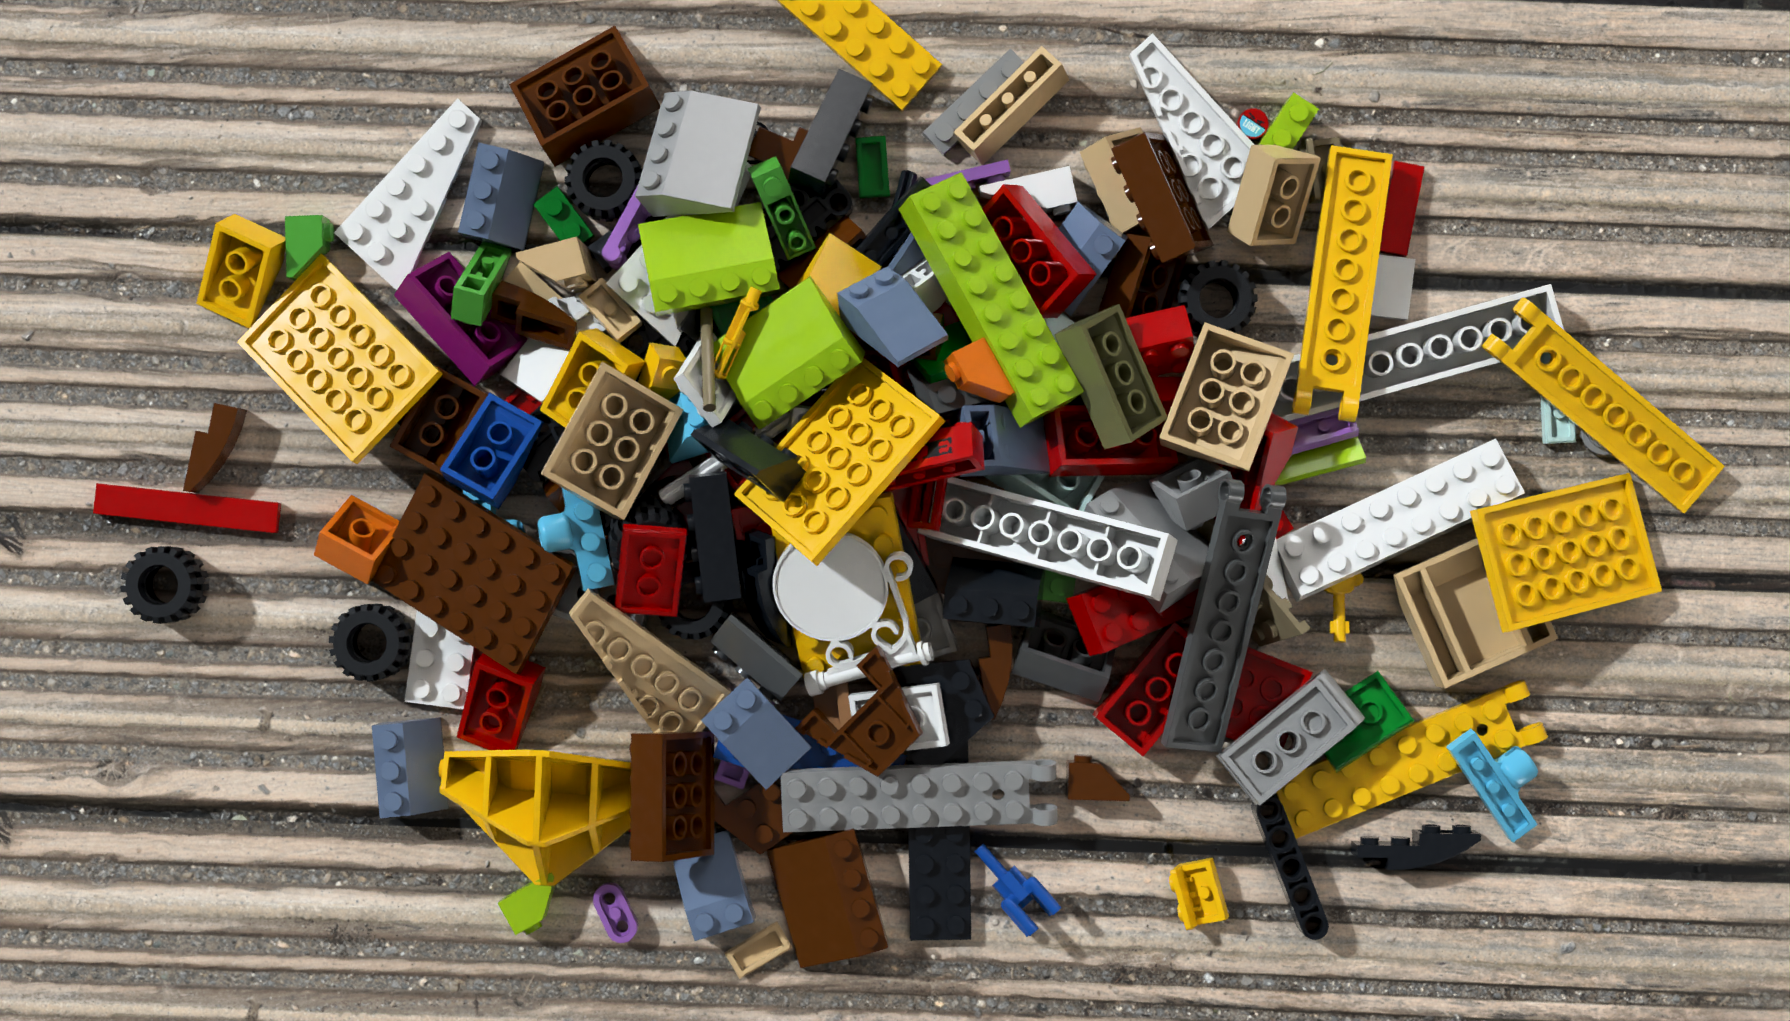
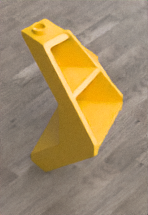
(541, 805)

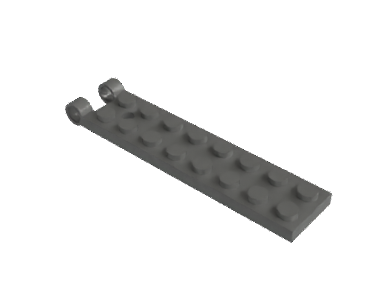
(1222, 618)

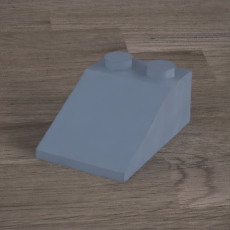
(890, 316)
(756, 733)
(714, 890)

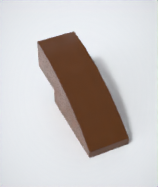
(533, 316)
(213, 448)
(996, 667)

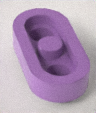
(614, 912)

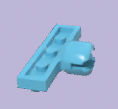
(582, 531)
(1497, 781)

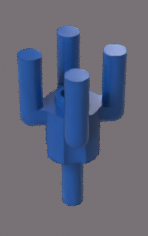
(1018, 892)

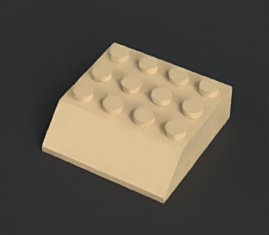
(1456, 617)

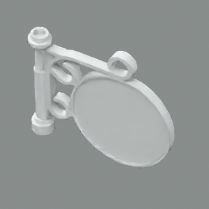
(842, 602)

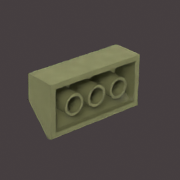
(1112, 376)

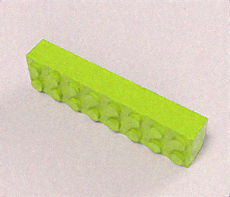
(990, 296)

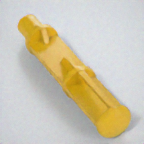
(735, 333)

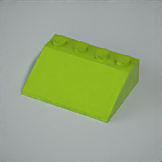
(708, 259)
(789, 353)

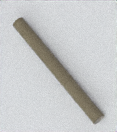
(707, 356)

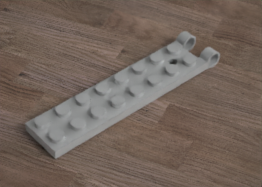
(915, 796)

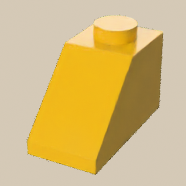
(660, 369)

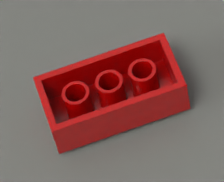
(1038, 250)
(1163, 340)
(1077, 449)
(1116, 617)
(1142, 698)

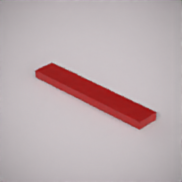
(187, 508)

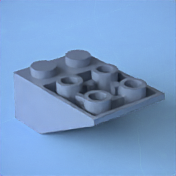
(1005, 444)

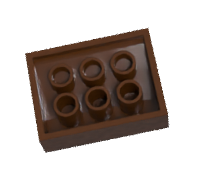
(584, 96)
(1161, 197)
(671, 795)
(828, 898)

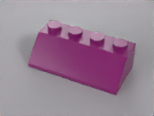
(472, 348)

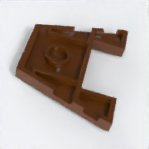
(878, 729)
(753, 816)

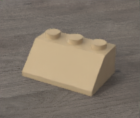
(1109, 183)
(1273, 195)
(563, 263)

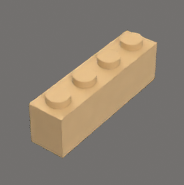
(1011, 105)

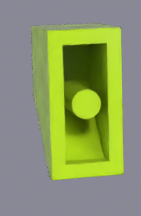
(527, 906)

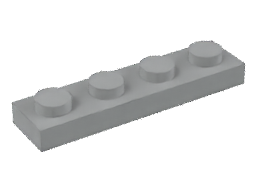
(942, 130)

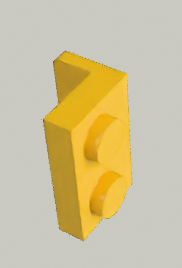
(1198, 893)

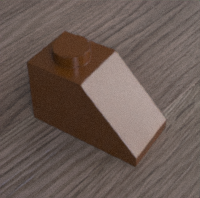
(1090, 781)

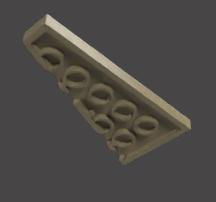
(1273, 616)

